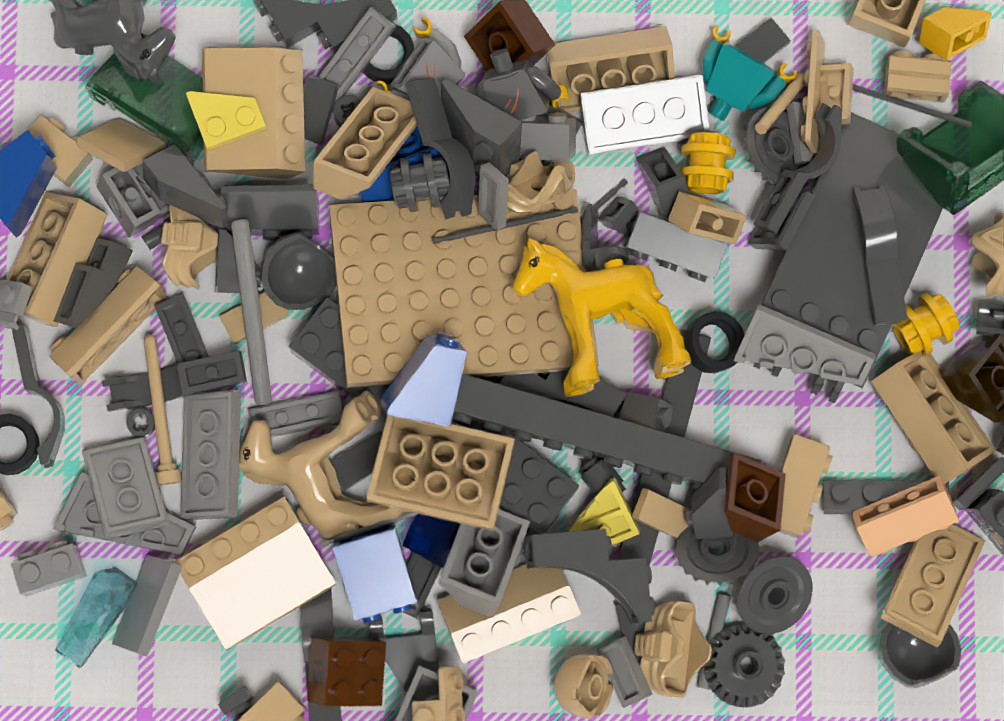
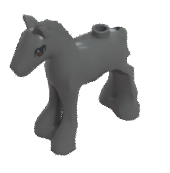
(112, 24)

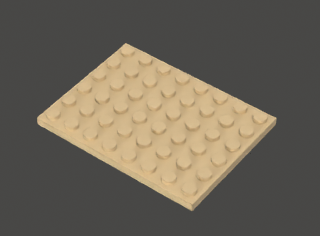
(404, 287)

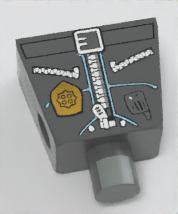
(988, 514)

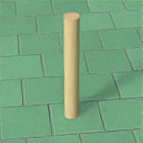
(780, 104)

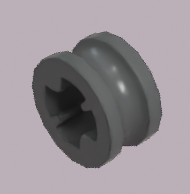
(131, 423)

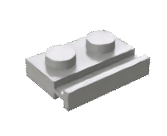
(13, 302)

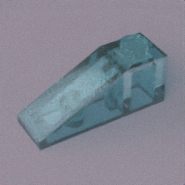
(95, 614)

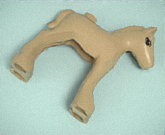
(311, 474)

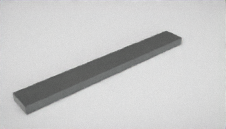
(680, 393)

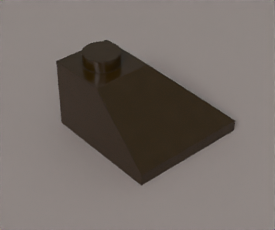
(978, 378)

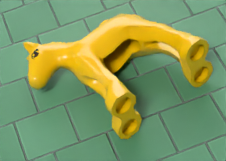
(593, 296)

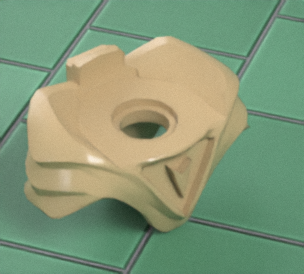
(529, 173)
(189, 247)
(991, 258)
(672, 648)

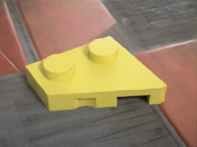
(225, 117)
(609, 512)

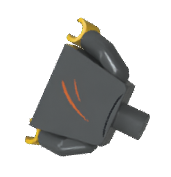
(519, 87)

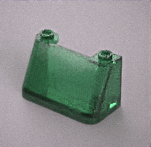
(156, 107)
(956, 160)

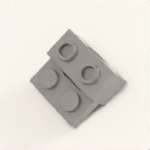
(131, 199)

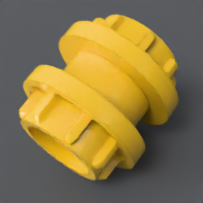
(707, 162)
(927, 323)

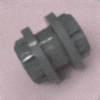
(420, 182)

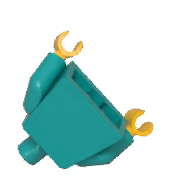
(738, 78)

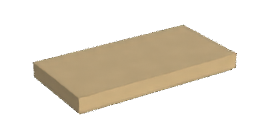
(933, 583)

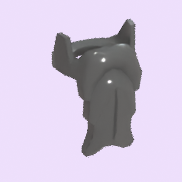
(592, 256)

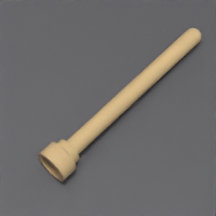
(167, 471)

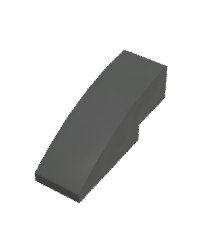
(92, 282)

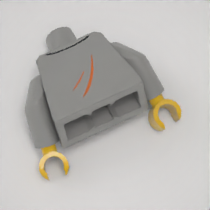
(432, 58)

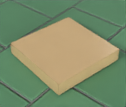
(120, 144)

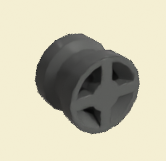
(343, 103)

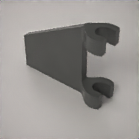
(409, 652)

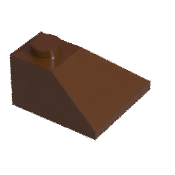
(753, 498)

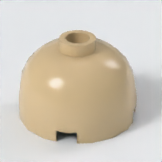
(583, 685)

